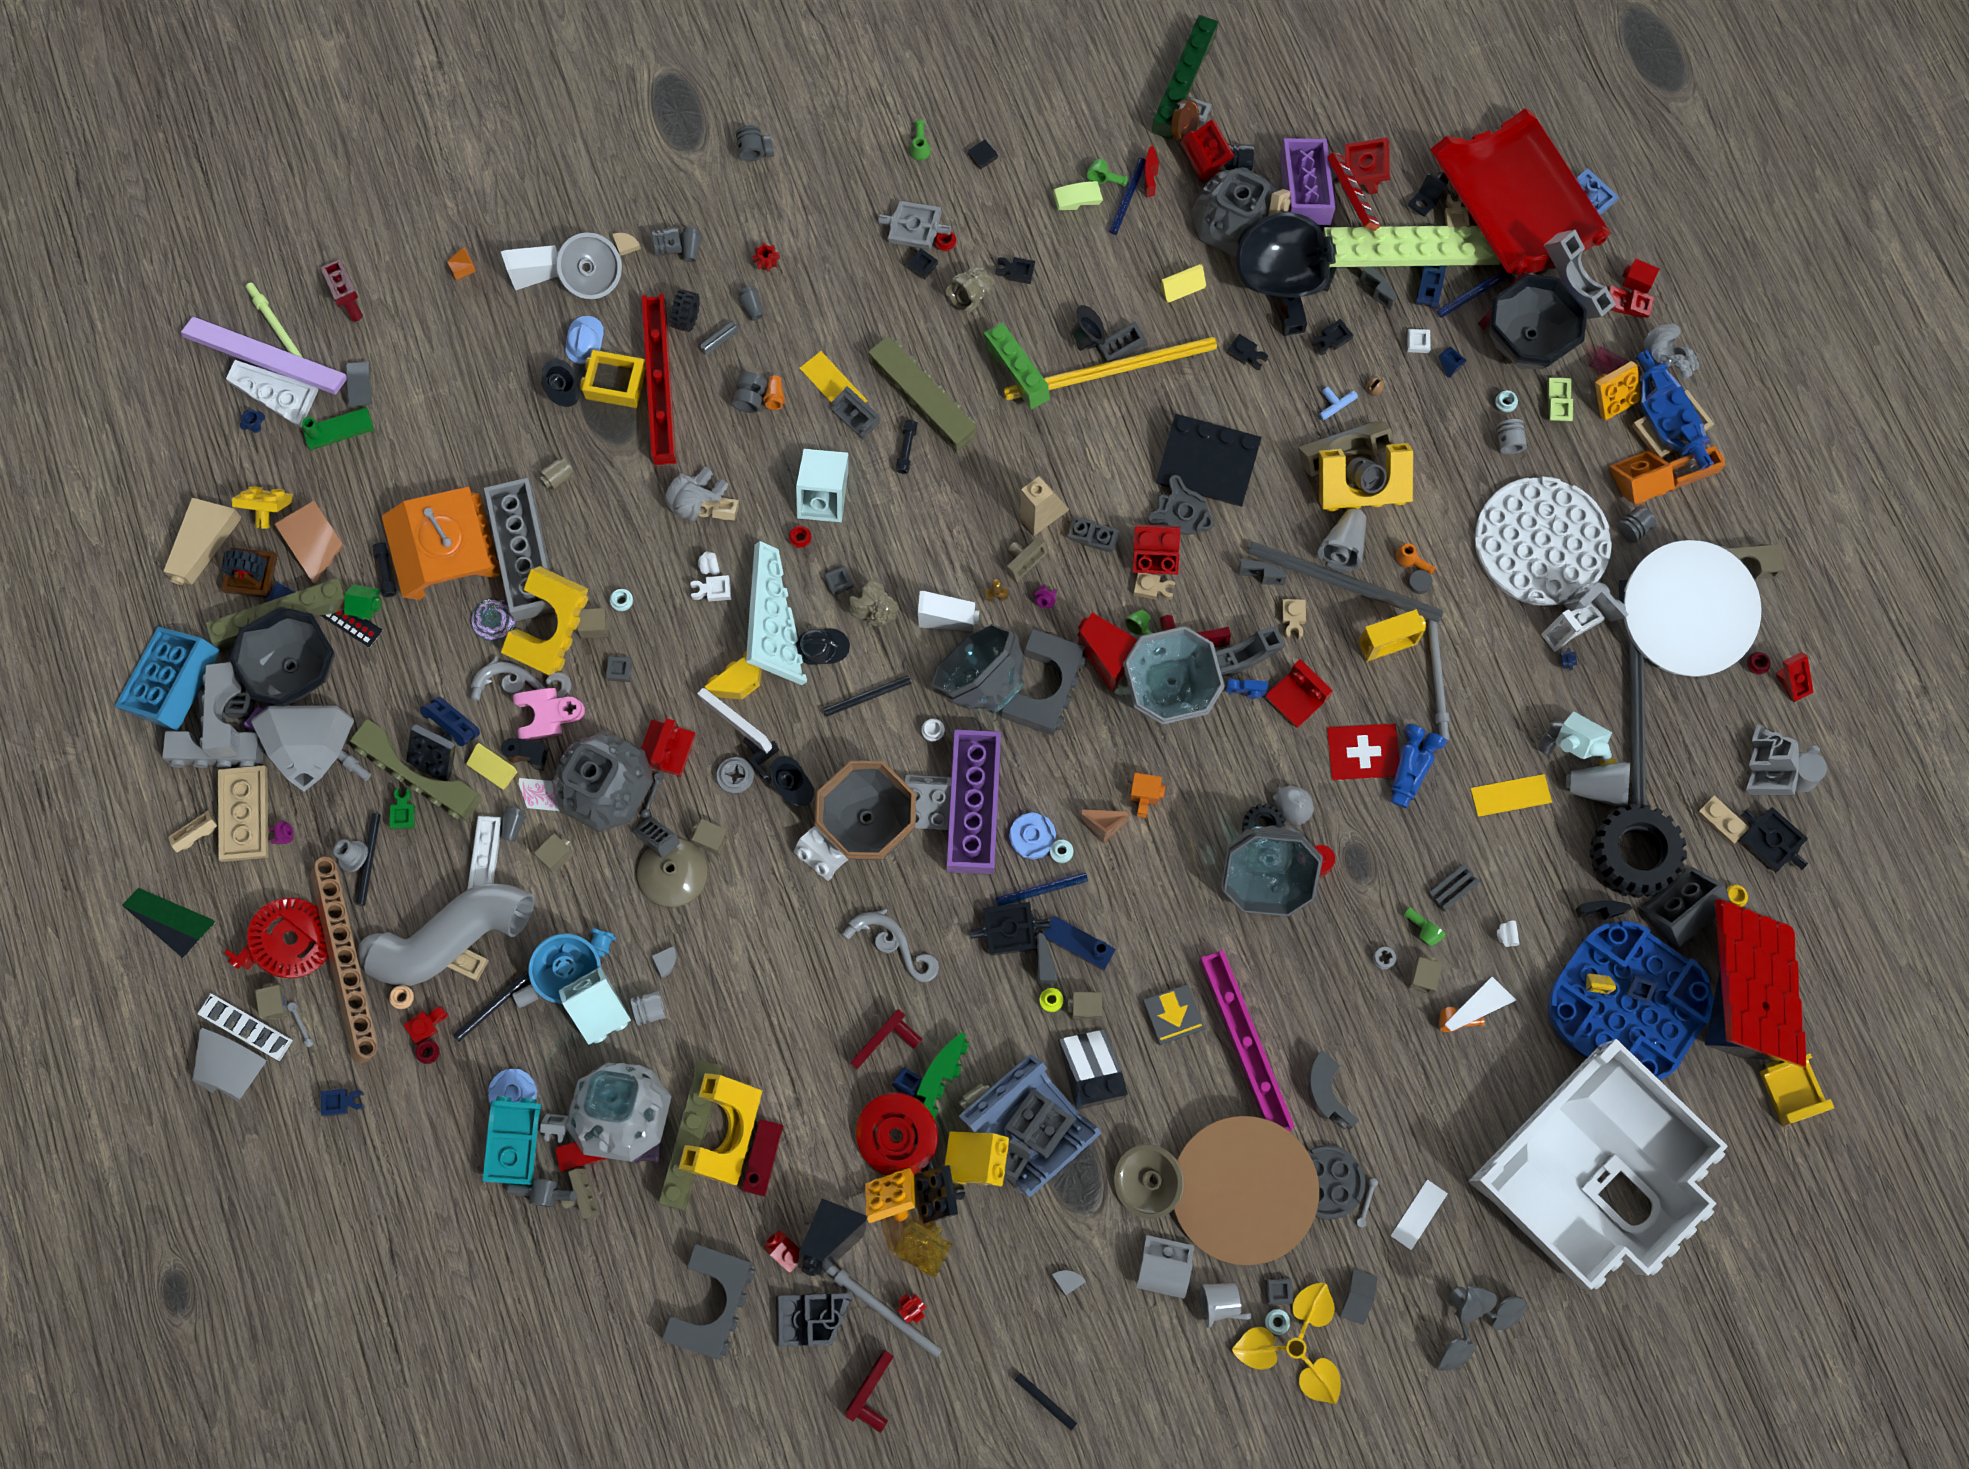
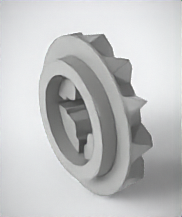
(729, 767)

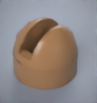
(1378, 388)

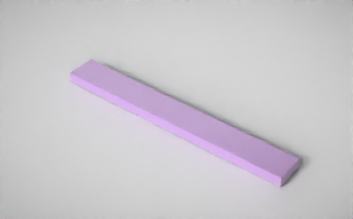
(264, 355)

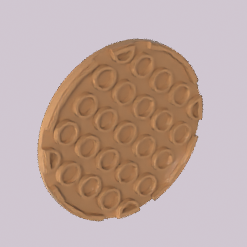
(1247, 1190)

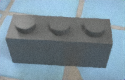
(1685, 906)

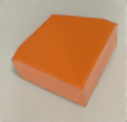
(461, 264)

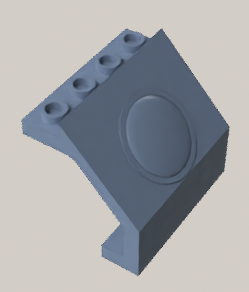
(1001, 1102)

